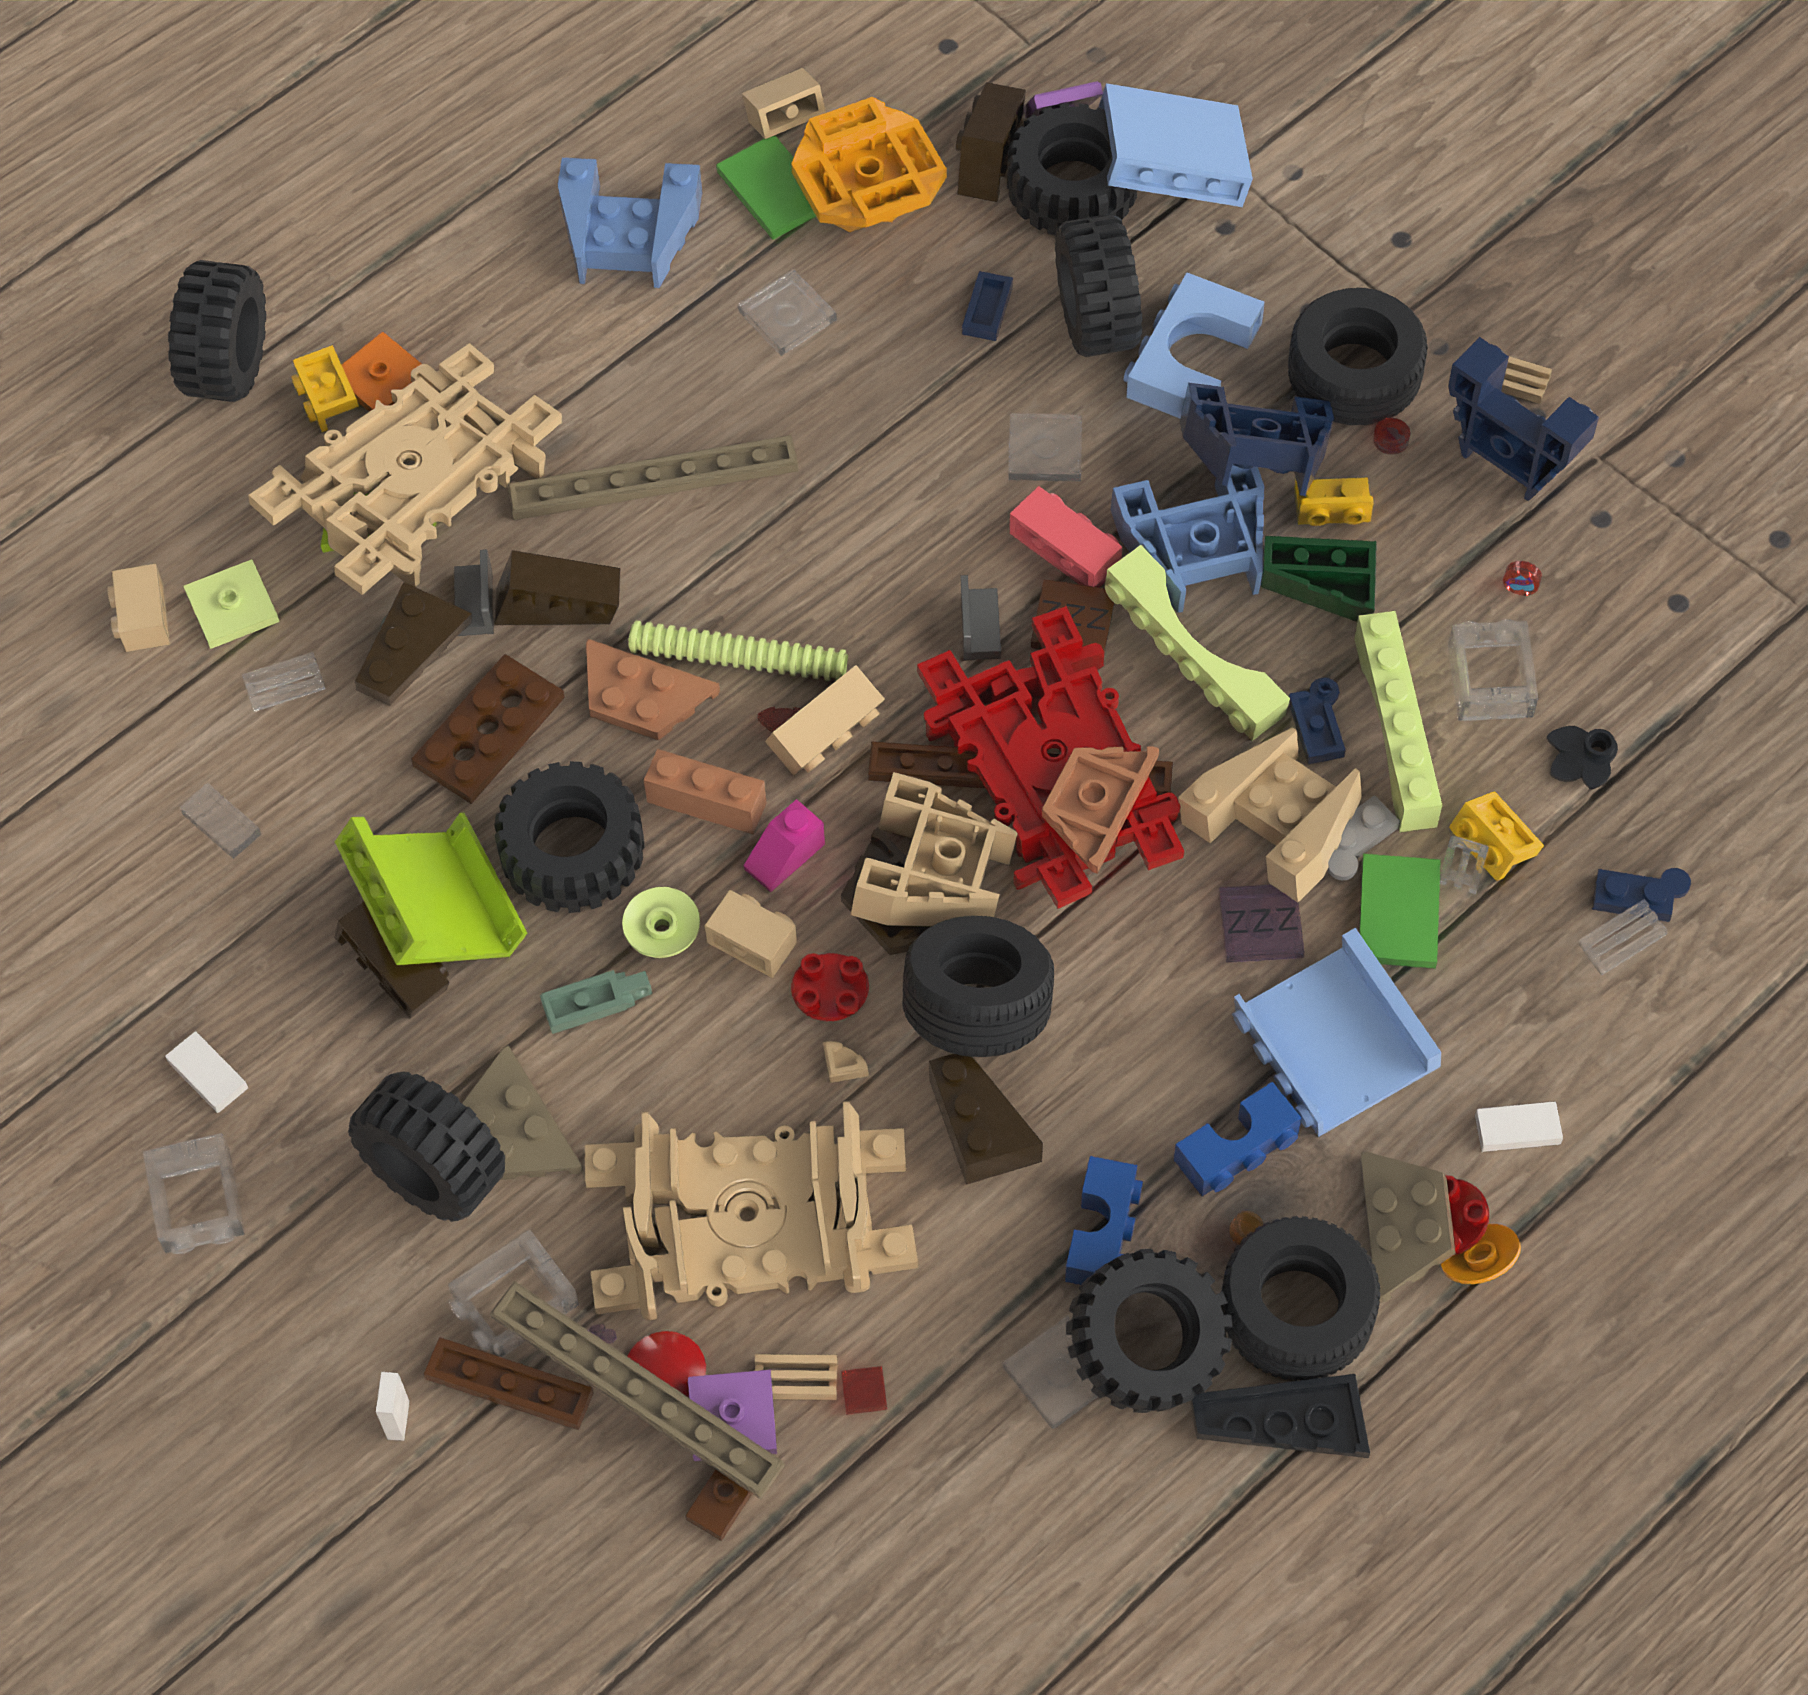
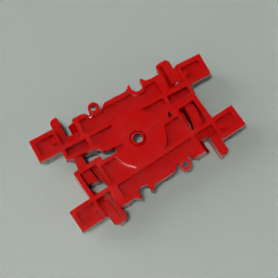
(1014, 748)

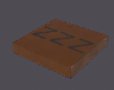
(1087, 605)

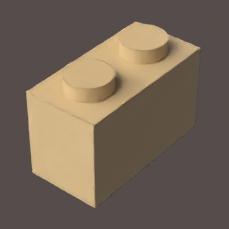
(783, 103)
(139, 608)
(751, 933)

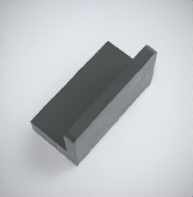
(475, 594)
(980, 622)

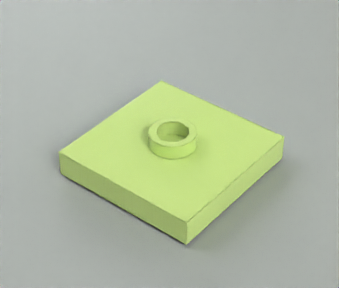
(231, 604)

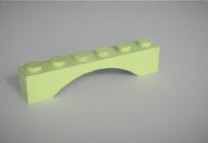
(1243, 694)
(1408, 756)

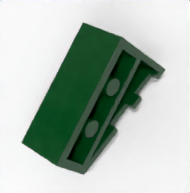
(1322, 573)

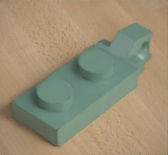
(593, 999)

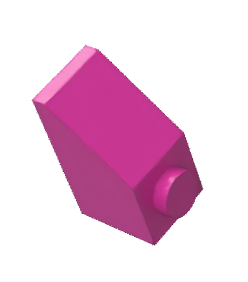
(785, 845)

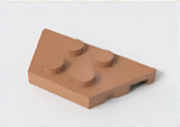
(641, 692)
(1096, 797)

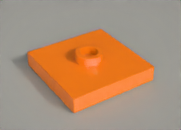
(378, 370)

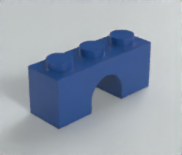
(1213, 1161)
(1109, 1190)

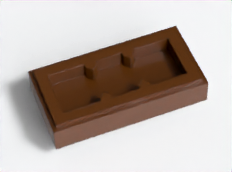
(718, 1505)

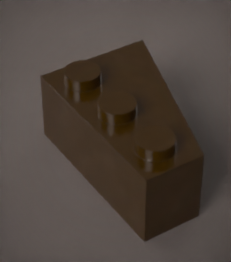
(986, 140)
(408, 641)
(407, 985)

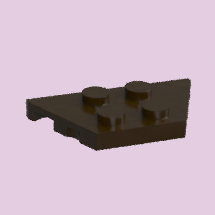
(892, 938)

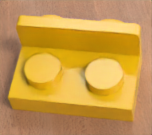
(324, 385)
(1334, 502)
(1494, 824)

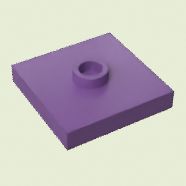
(1074, 95)
(741, 1401)

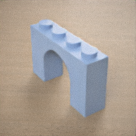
(1193, 308)

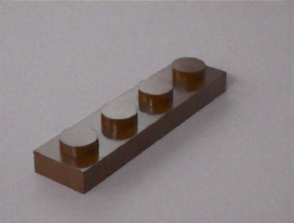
(508, 1383)

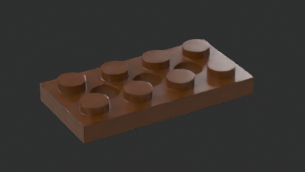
(491, 750)

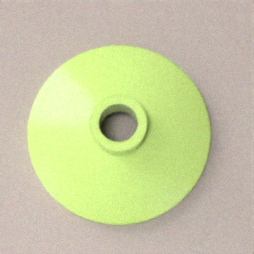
(657, 908)

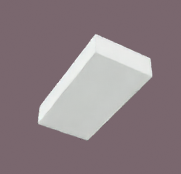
(206, 1072)
(1518, 1126)
(392, 1406)

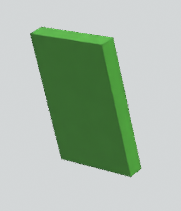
(766, 186)
(1400, 909)

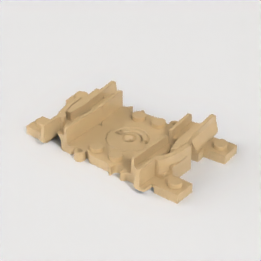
(456, 447)

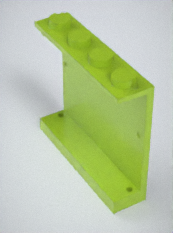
(431, 893)

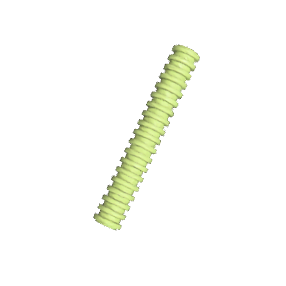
(737, 651)

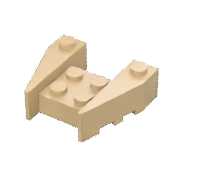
(1280, 803)
(943, 860)

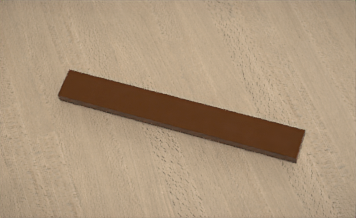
(948, 768)

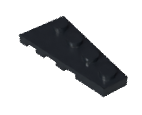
(1293, 1415)

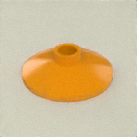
(1487, 1259)

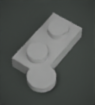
(1366, 829)

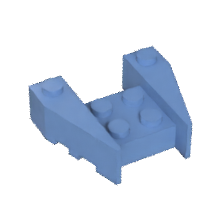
(626, 230)
(1200, 537)

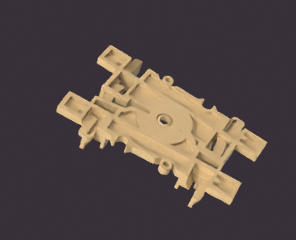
(753, 1173)

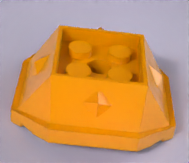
(866, 165)

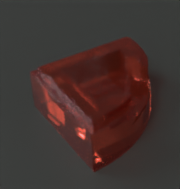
(774, 718)

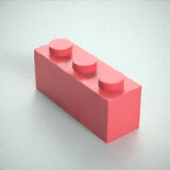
(1064, 538)

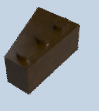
(555, 591)
(980, 1120)

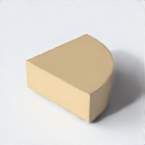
(843, 1062)

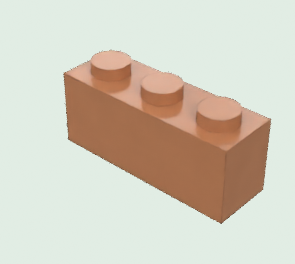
(705, 791)

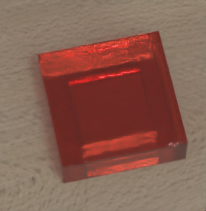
(864, 1390)

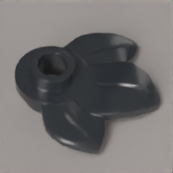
(1579, 759)

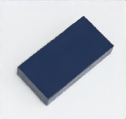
(987, 306)

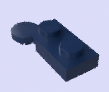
(1317, 722)
(1620, 891)

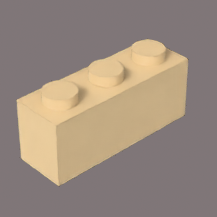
(826, 722)

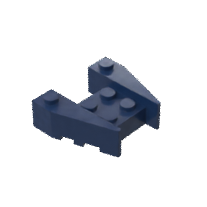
(1506, 431)
(1256, 436)

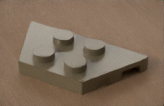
(520, 1121)
(1405, 1220)

